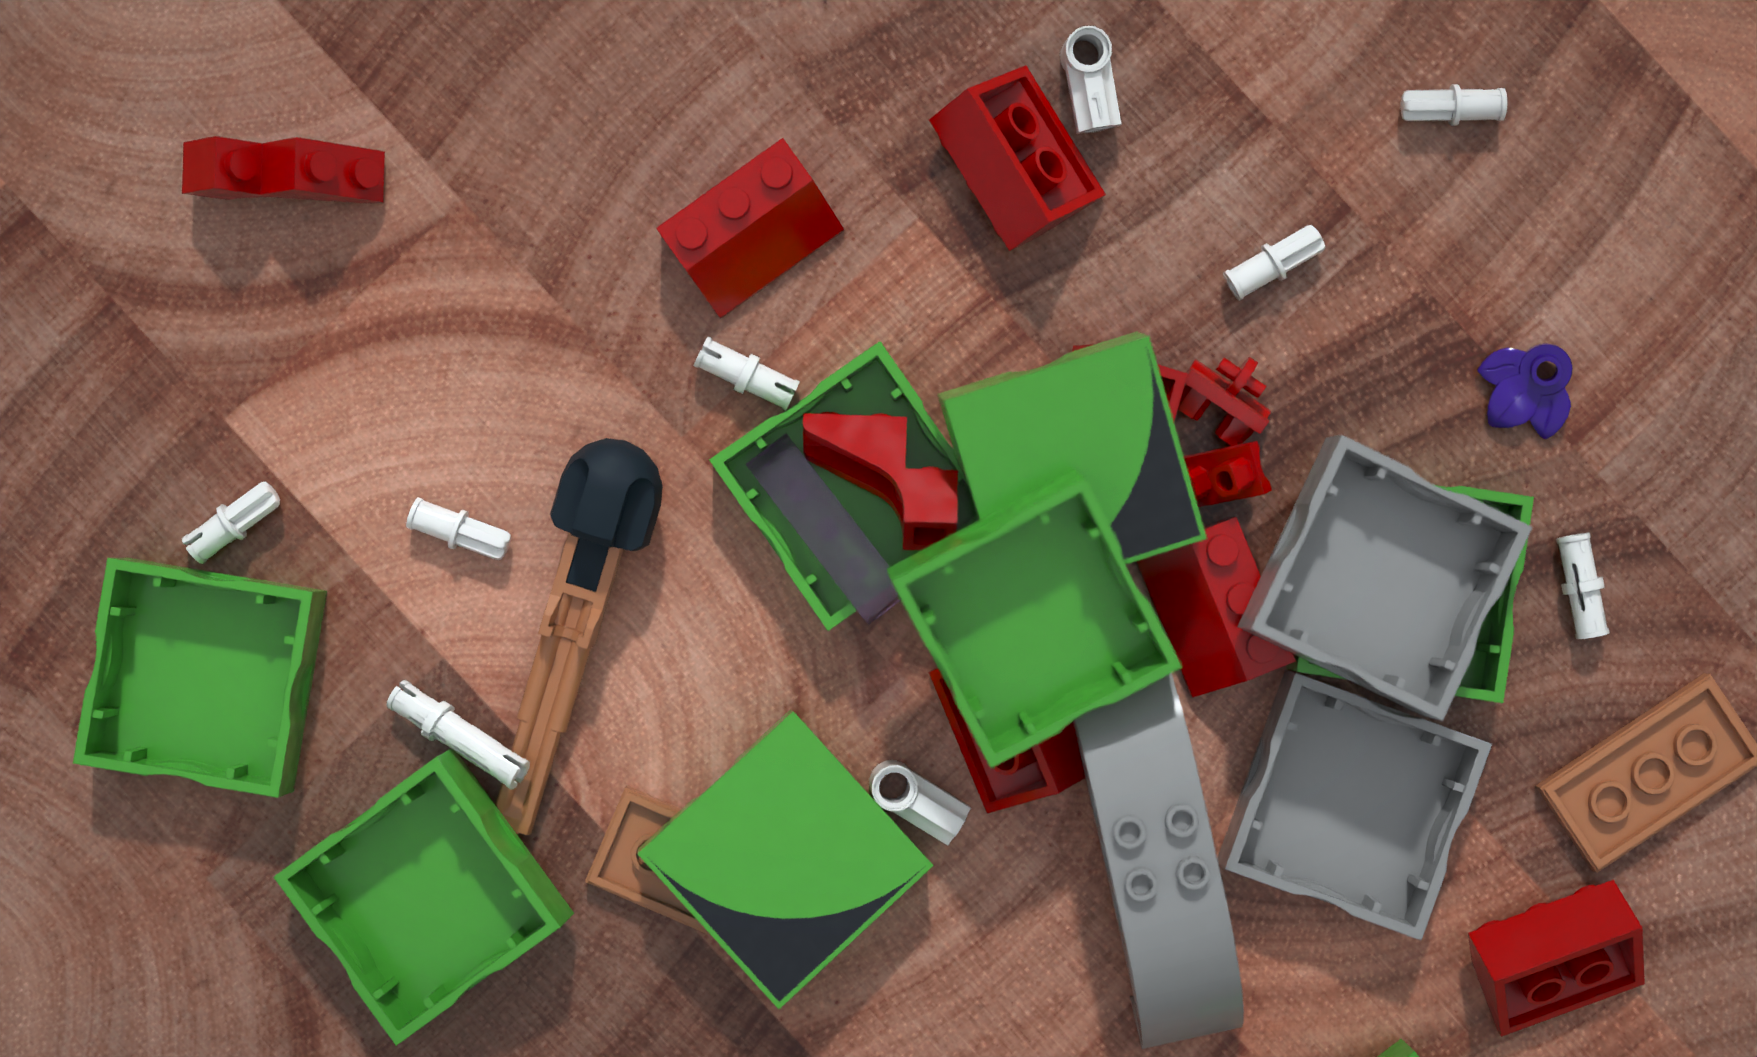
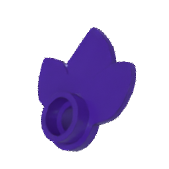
(1524, 395)

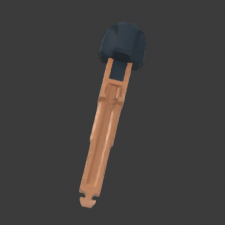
(606, 505)

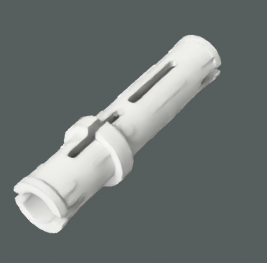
(441, 723)

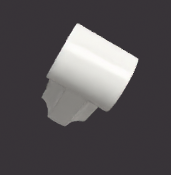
(1092, 85)
(921, 803)

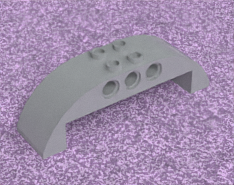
(1161, 866)

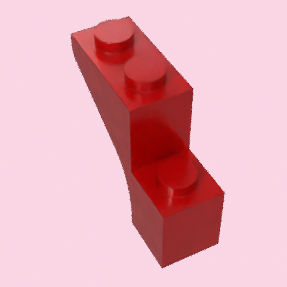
(282, 169)
(873, 456)

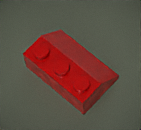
(1016, 156)
(751, 228)
(1200, 601)
(1024, 777)
(1558, 956)

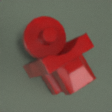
(1243, 411)
(1227, 474)

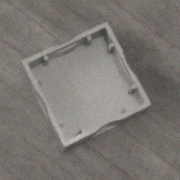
(1384, 577)
(1353, 804)

